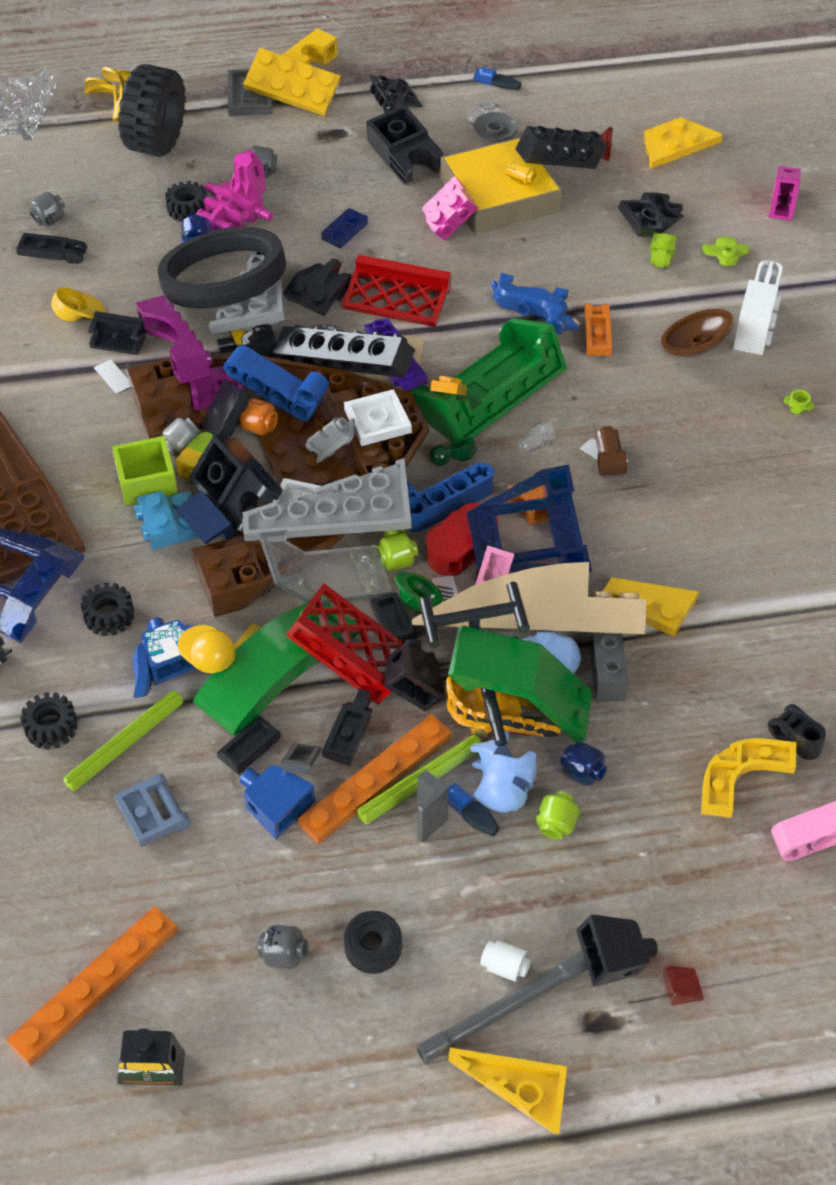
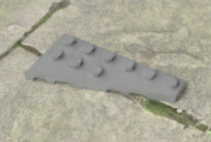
(258, 310)

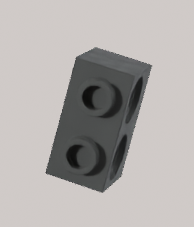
(609, 667)

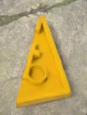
(525, 1084)

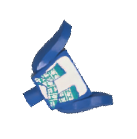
(159, 655)

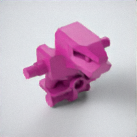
(240, 198)

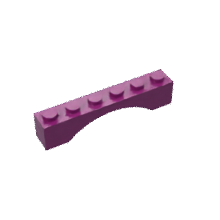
(187, 354)

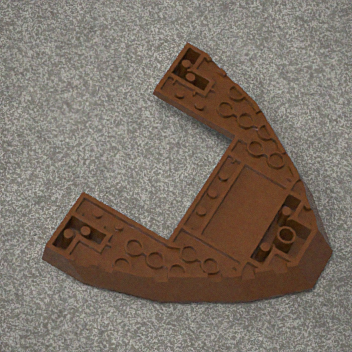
(237, 569)

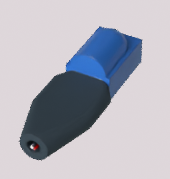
(490, 77)
(472, 811)

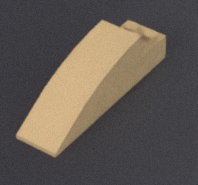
(553, 600)

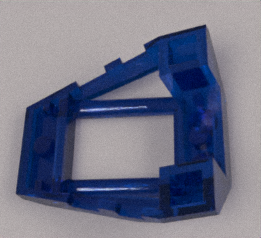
(560, 512)
(50, 562)

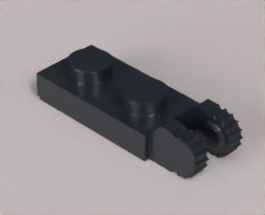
(51, 247)

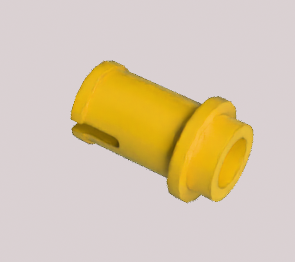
(523, 173)

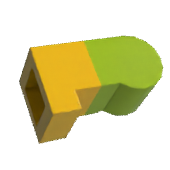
(191, 454)

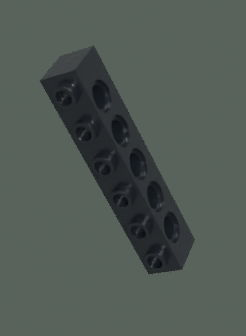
(346, 350)

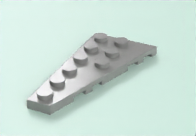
(341, 507)

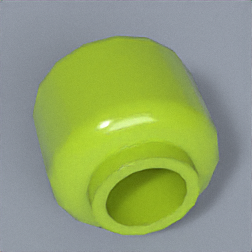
(397, 552)
(557, 815)

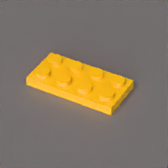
(292, 82)

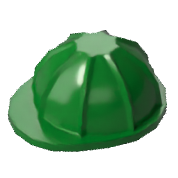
(415, 587)

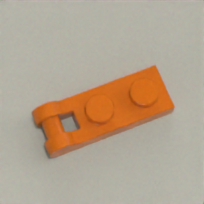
(598, 330)

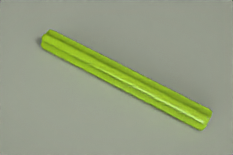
(123, 740)
(408, 786)

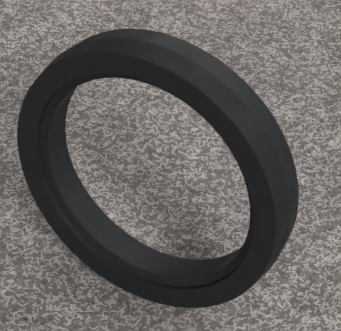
(227, 291)

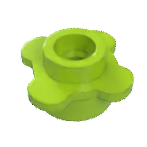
(799, 401)

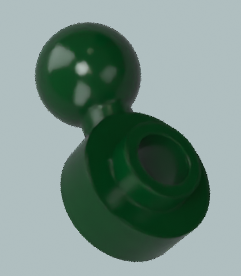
(461, 449)

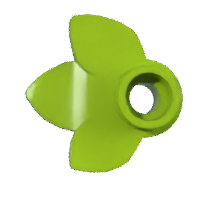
(726, 250)

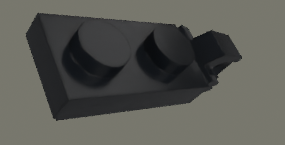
(348, 729)

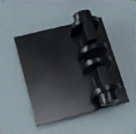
(391, 91)

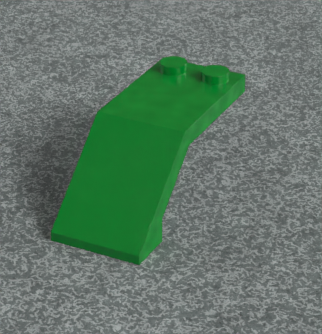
(523, 671)

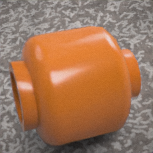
(258, 417)

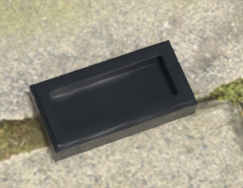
(393, 616)
(249, 745)

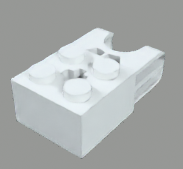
(758, 308)

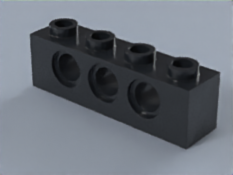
(561, 147)

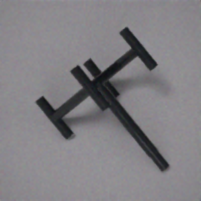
(473, 618)

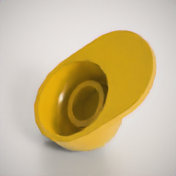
(73, 305)
(207, 648)

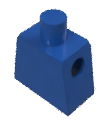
(276, 797)

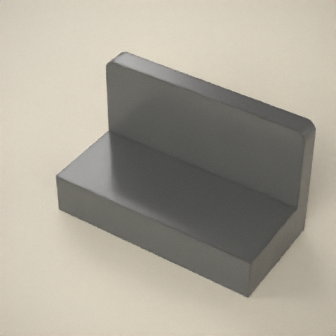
(431, 804)

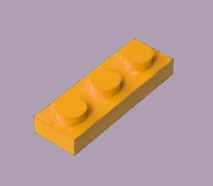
(449, 385)

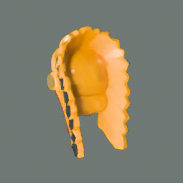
(469, 711)

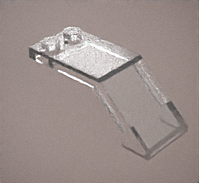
(349, 571)

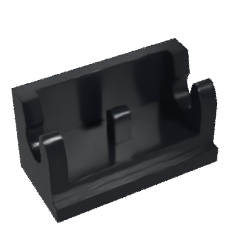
(117, 333)

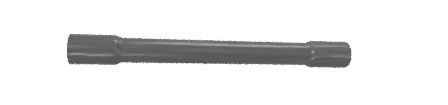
(444, 1040)

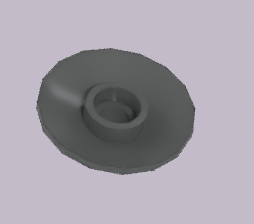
(495, 127)

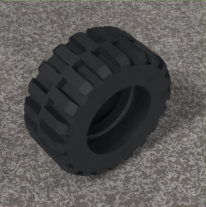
(152, 110)

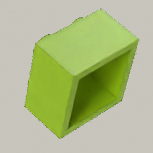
(144, 469)

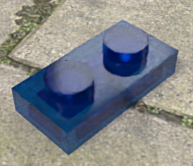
(344, 228)

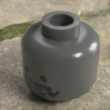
(267, 158)
(47, 209)
(282, 946)

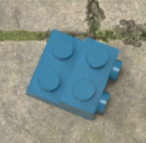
(160, 519)

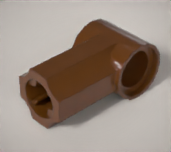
(610, 456)

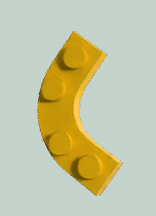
(737, 760)

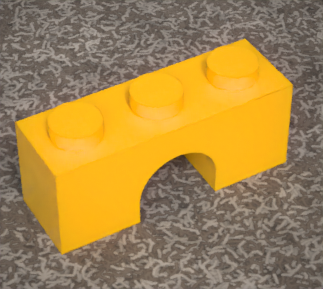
(315, 47)

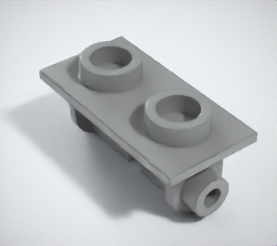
(336, 435)

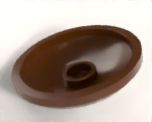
(698, 333)

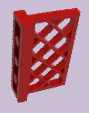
(402, 276)
(342, 656)

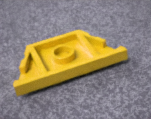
(677, 140)

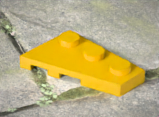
(664, 604)

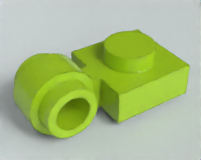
(662, 249)

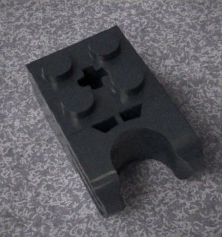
(402, 142)
(233, 478)

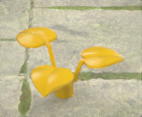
(97, 85)

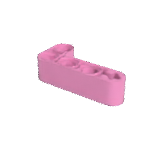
(806, 832)

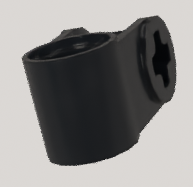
(798, 727)

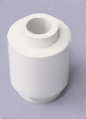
(505, 960)

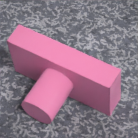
(495, 564)

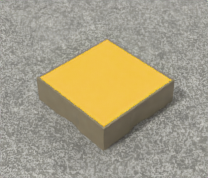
(498, 196)

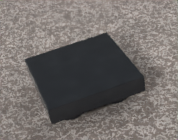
(225, 409)

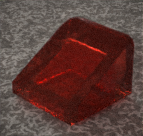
(607, 138)
(682, 985)

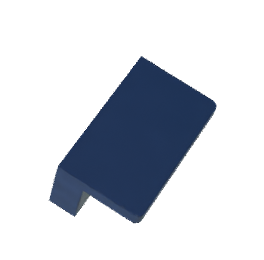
(205, 518)

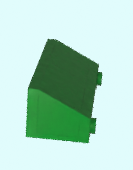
(496, 382)

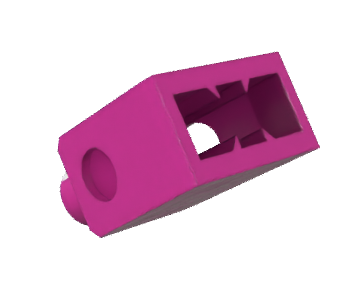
(785, 187)

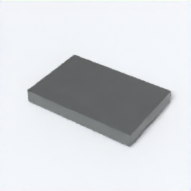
(245, 101)

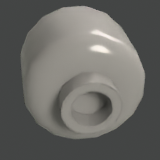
(180, 434)

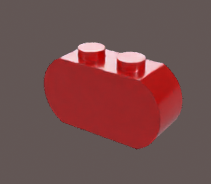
(450, 544)

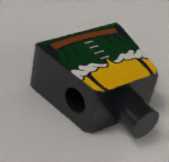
(150, 1058)

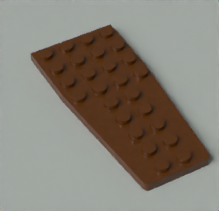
(28, 504)

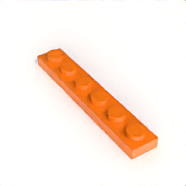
(374, 778)
(91, 986)

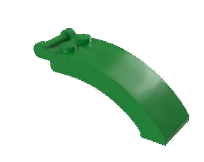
(259, 672)

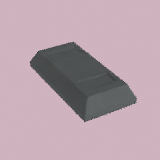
(300, 758)

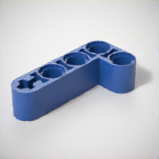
(277, 384)
(449, 495)

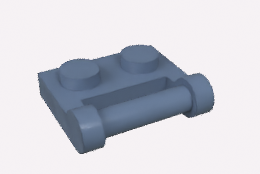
(143, 815)

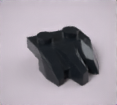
(651, 213)
(318, 286)

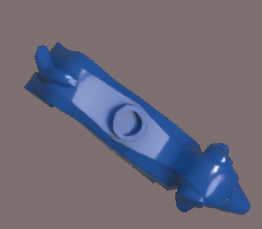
(534, 302)

